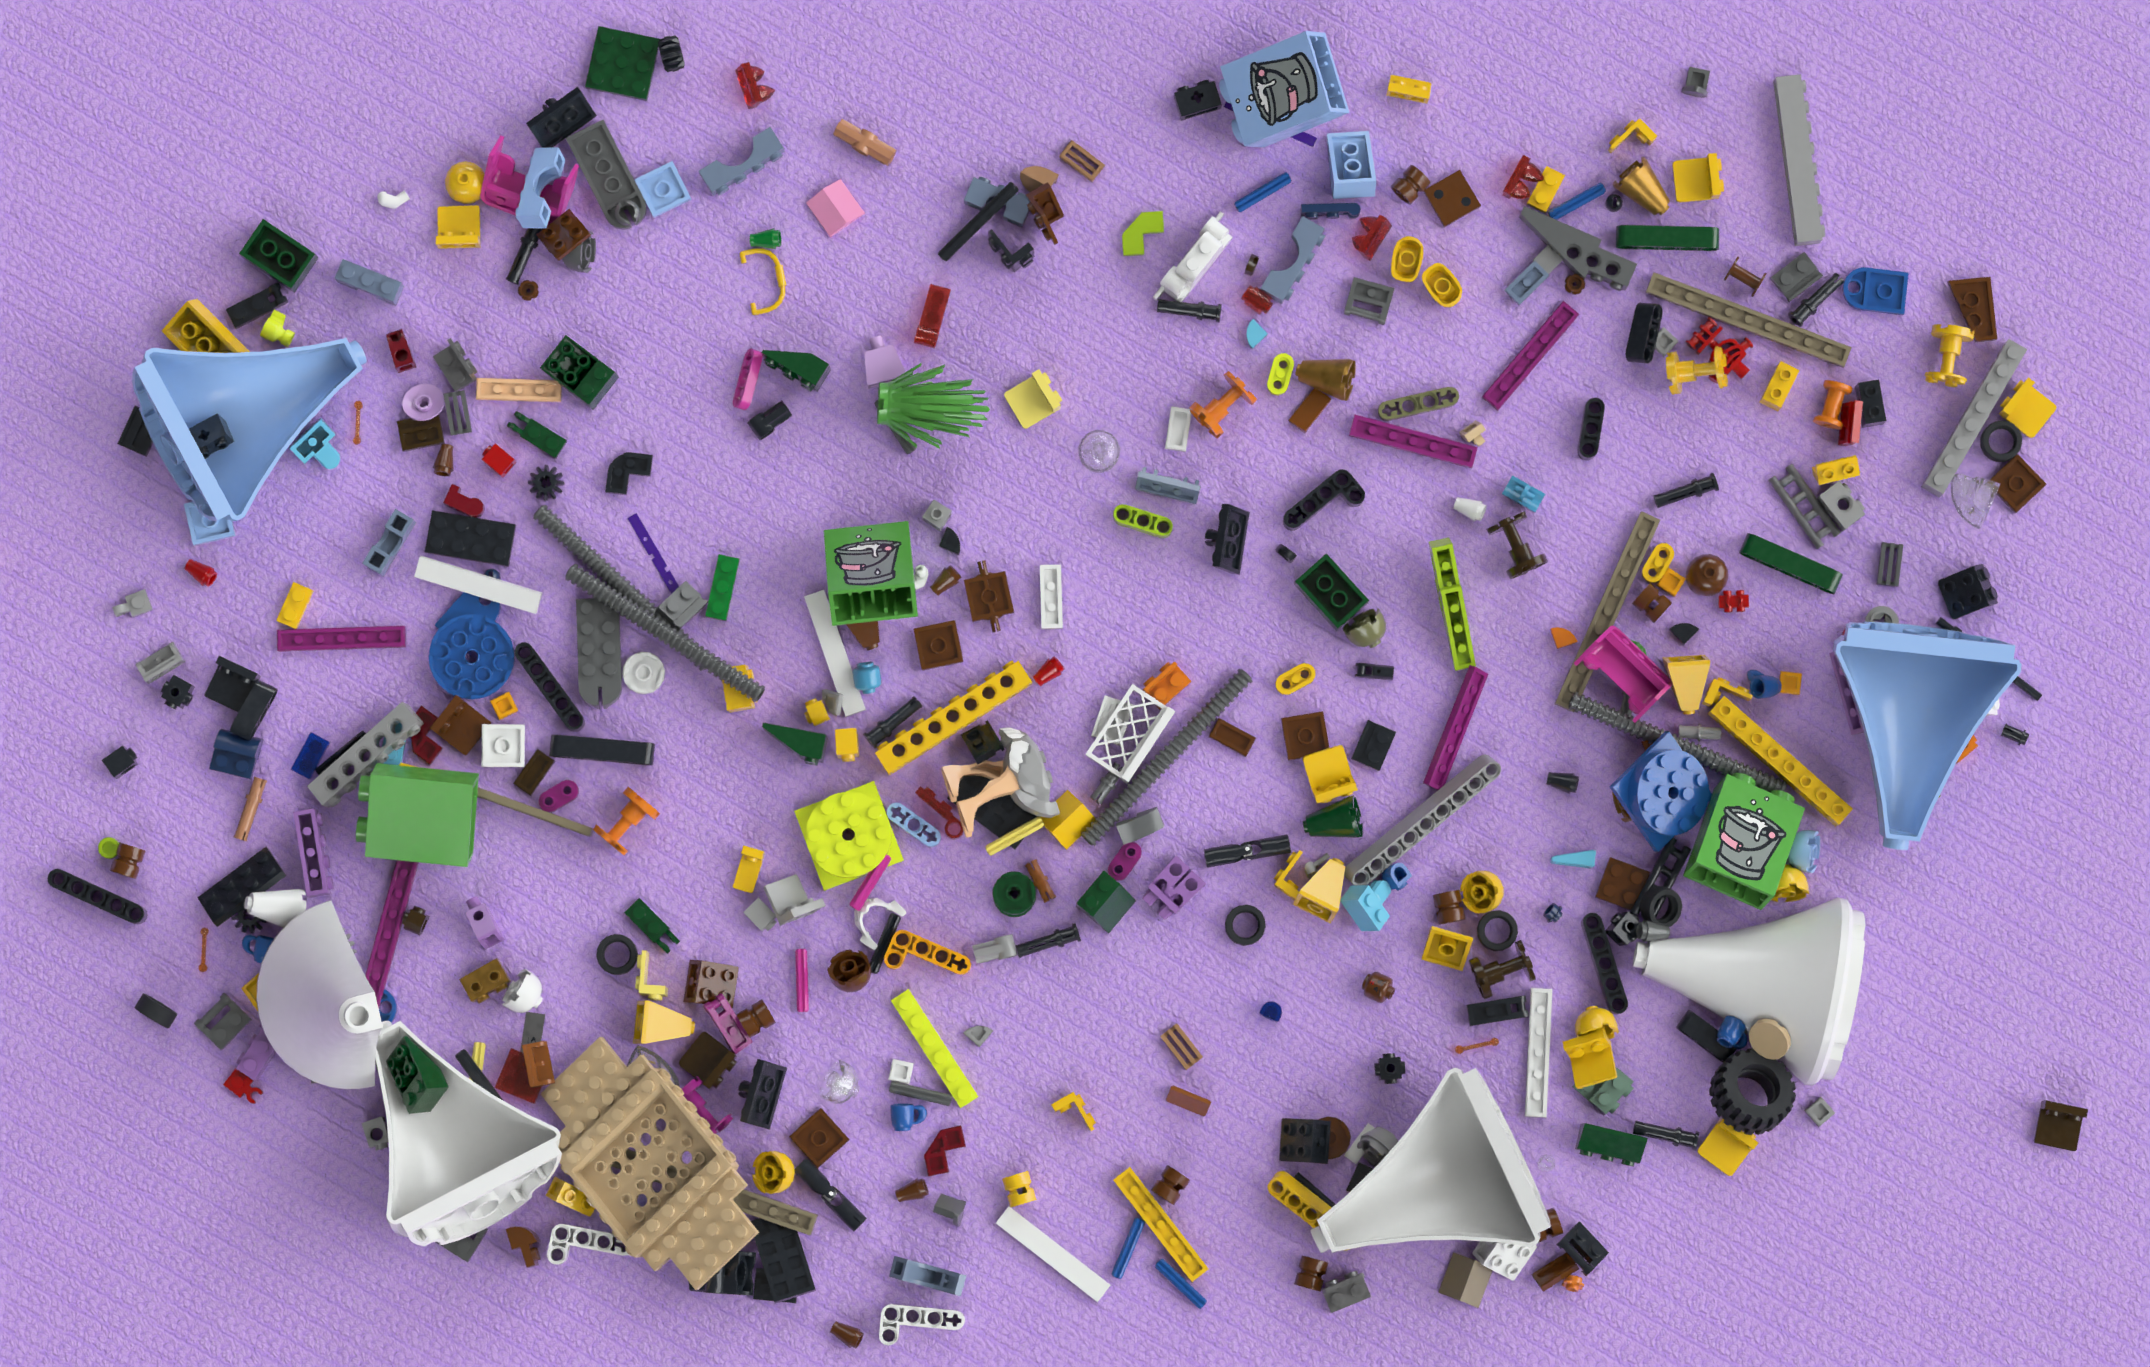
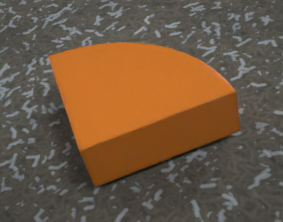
(1562, 637)

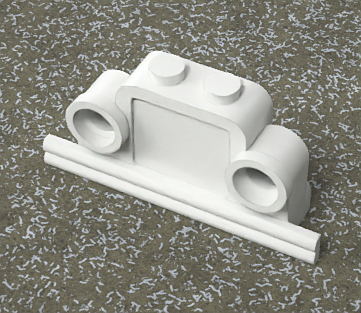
(1183, 278)

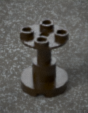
(1520, 553)
(1495, 972)

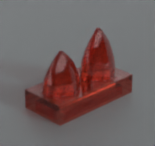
(753, 93)
(1526, 171)
(1377, 230)

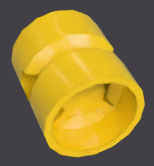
(1015, 1182)

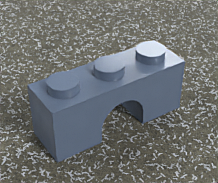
(982, 192)
(369, 281)
(393, 538)

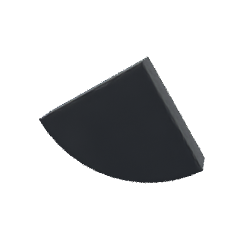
(950, 541)
(1286, 553)
(1683, 631)

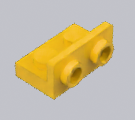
(1409, 89)
(1836, 470)

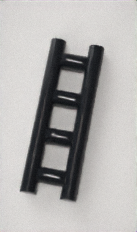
(1658, 868)

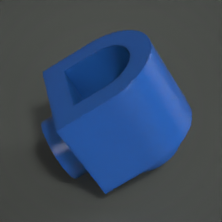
(1396, 876)

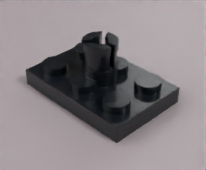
(561, 118)
(1229, 539)
(762, 1093)

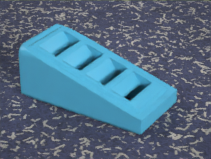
(1582, 859)

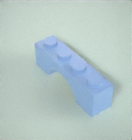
(544, 167)

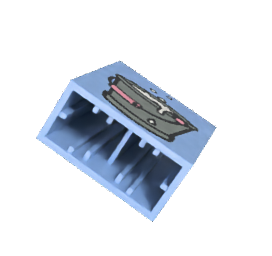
(1283, 90)

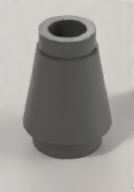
(1652, 931)

